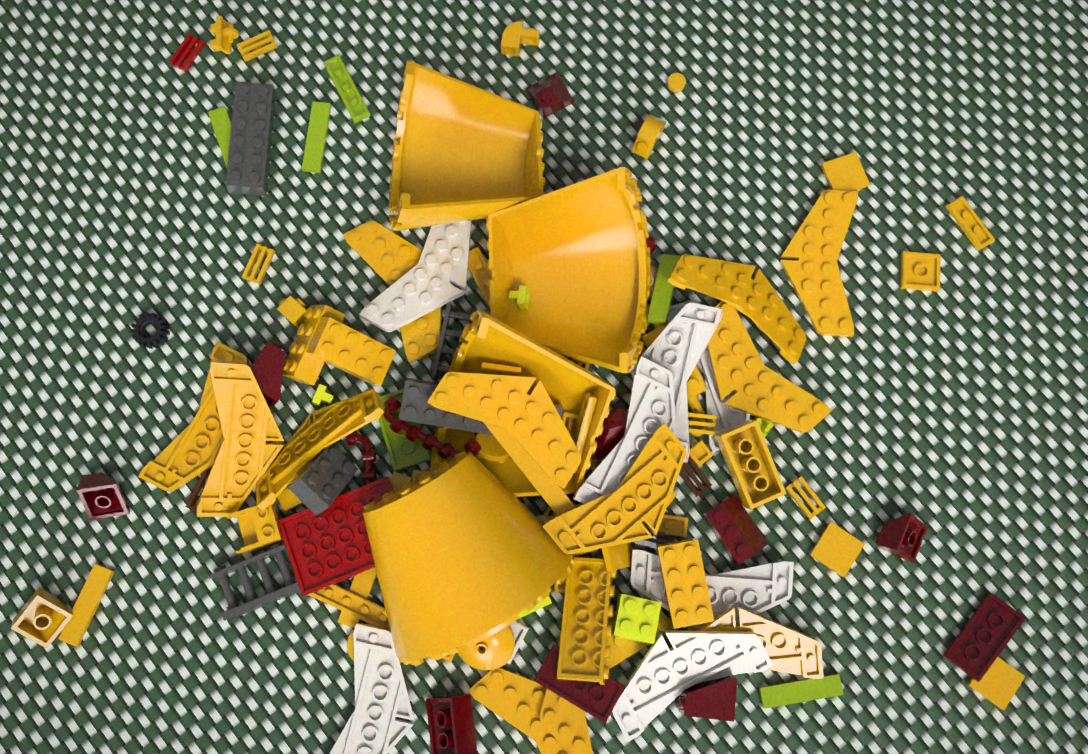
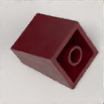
(269, 372)
(710, 699)

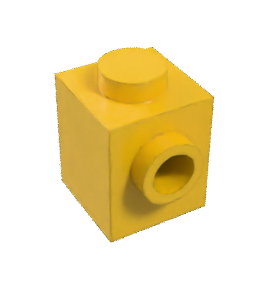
(293, 310)

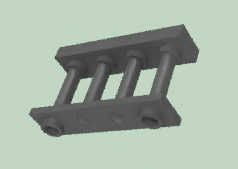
(447, 313)
(252, 601)

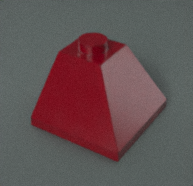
(549, 95)
(612, 432)
(101, 496)
(902, 537)

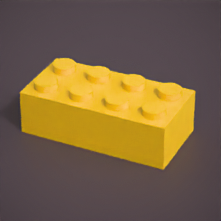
(350, 351)
(300, 365)
(750, 464)
(685, 583)

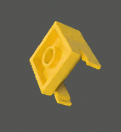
(258, 527)

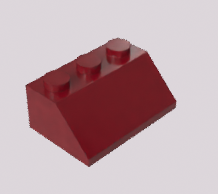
(735, 530)
(451, 724)

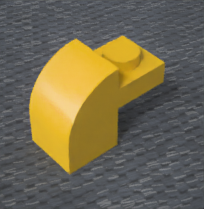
(515, 35)
(648, 135)

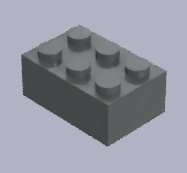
(323, 479)

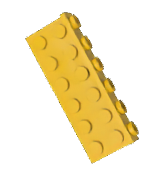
(586, 622)

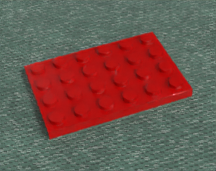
(334, 542)

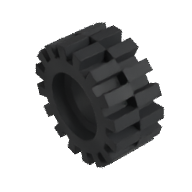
(142, 323)

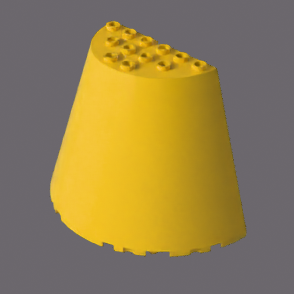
(460, 152)
(584, 266)
(564, 381)
(458, 559)

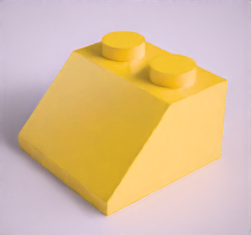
(42, 618)

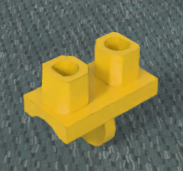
(224, 35)

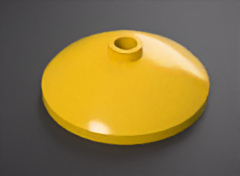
(497, 651)

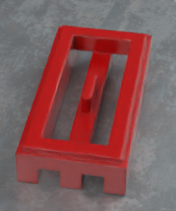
(185, 50)

